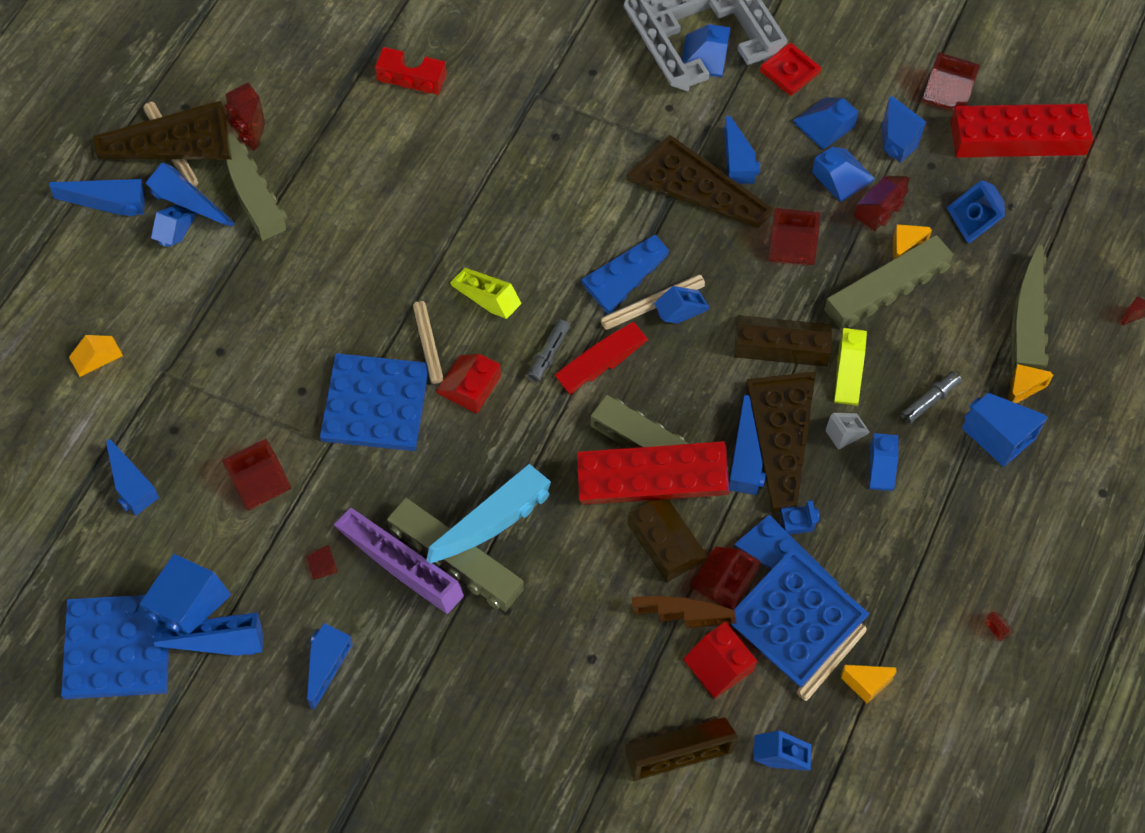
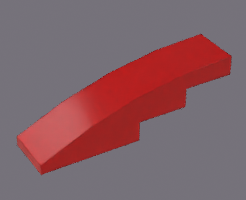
(601, 356)

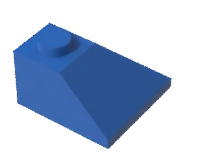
(709, 45)
(827, 120)
(900, 130)
(840, 173)
(977, 210)

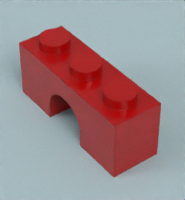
(426, 77)

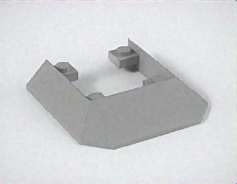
(658, 21)

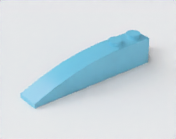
(494, 515)

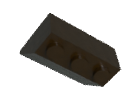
(666, 538)

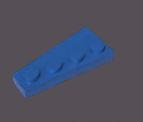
(620, 276)
(771, 543)

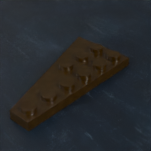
(182, 135)
(782, 421)

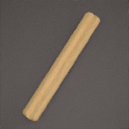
(428, 342)
(824, 671)

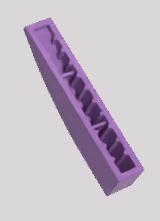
(401, 561)

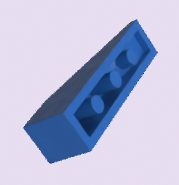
(174, 187)
(112, 196)
(747, 460)
(220, 635)

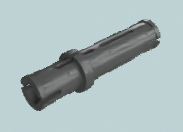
(544, 358)
(938, 391)

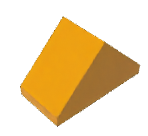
(908, 237)
(93, 353)
(1026, 382)
(867, 680)

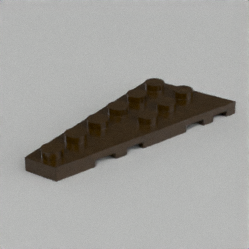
(689, 177)

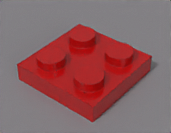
(790, 69)

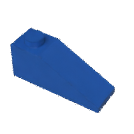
(740, 156)
(131, 485)
(326, 656)

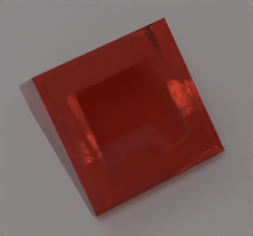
(1135, 311)
(322, 563)
(998, 626)

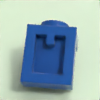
(800, 519)

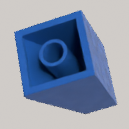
(1002, 426)
(183, 595)

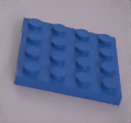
(375, 402)
(797, 617)
(112, 650)

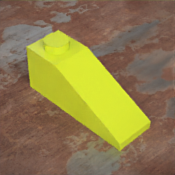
(488, 292)
(850, 366)

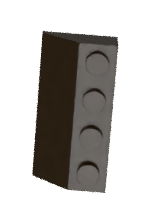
(783, 340)
(680, 748)

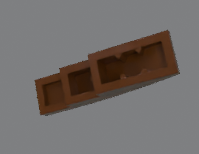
(694, 612)

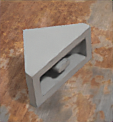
(845, 428)

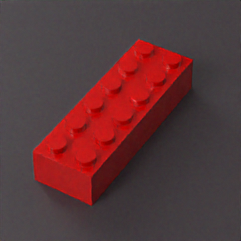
(1021, 130)
(653, 473)

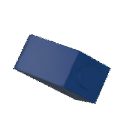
(172, 225)
(680, 304)
(883, 461)
(782, 751)

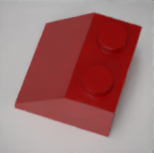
(470, 381)
(720, 660)

